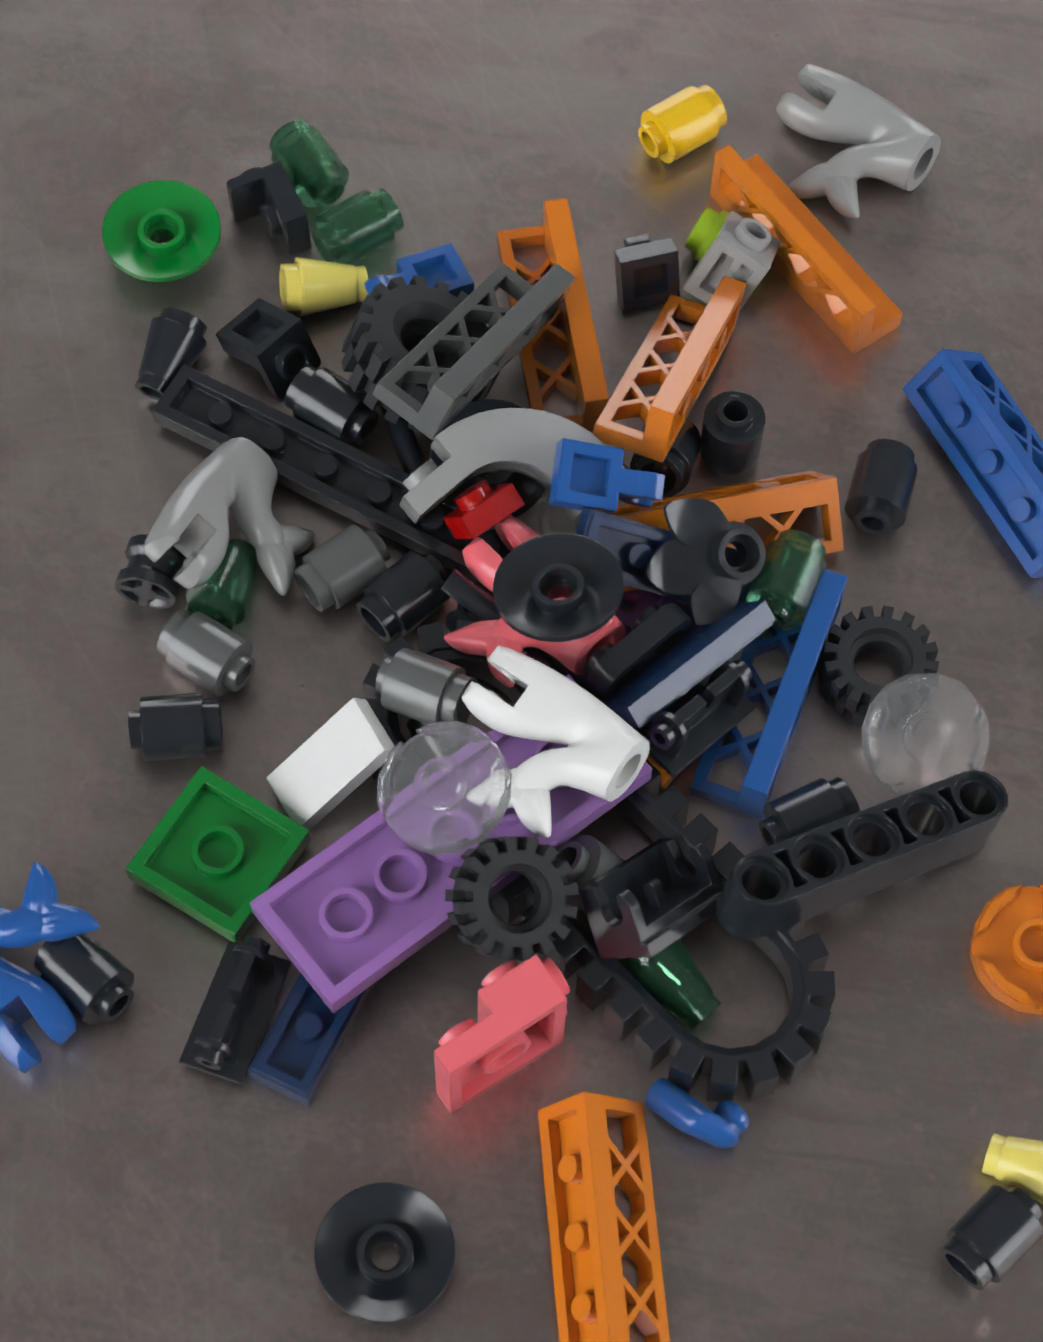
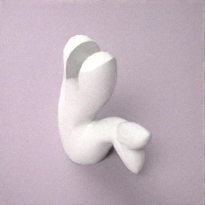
(601, 750)

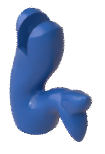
(21, 990)

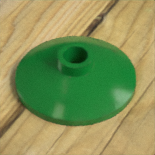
(156, 213)

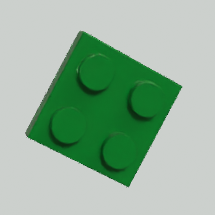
(217, 853)

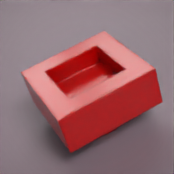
(482, 508)

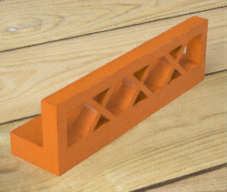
(807, 251)
(574, 313)
(679, 381)
(760, 499)
(589, 1229)

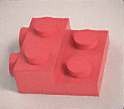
(517, 1023)

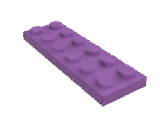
(379, 901)

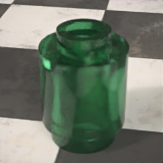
(310, 163)
(357, 226)
(789, 576)

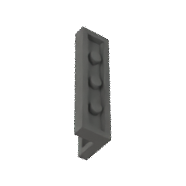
(478, 357)

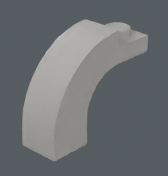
(486, 442)

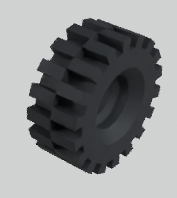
(394, 322)

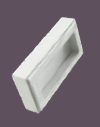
(331, 763)

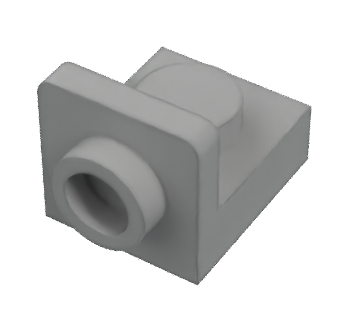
(739, 251)

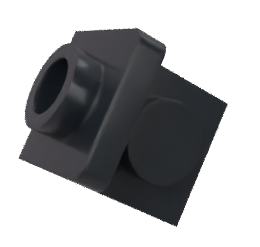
(271, 194)
(271, 343)

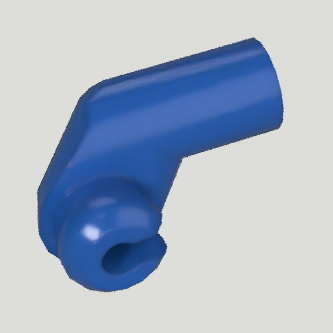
(695, 1119)

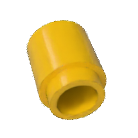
(682, 123)

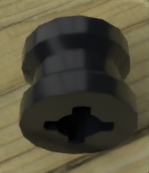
(147, 581)

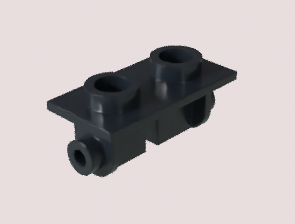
(699, 717)
(236, 1010)

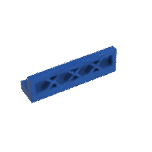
(987, 444)
(783, 713)

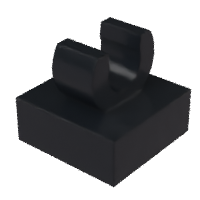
(646, 272)

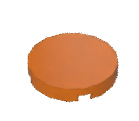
(1009, 948)

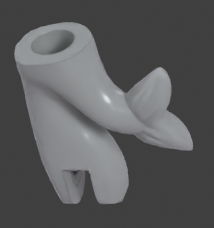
(886, 139)
(197, 524)

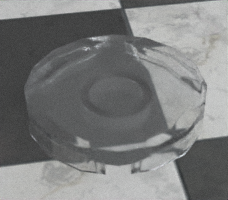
(923, 732)
(444, 788)

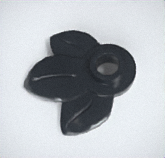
(696, 560)

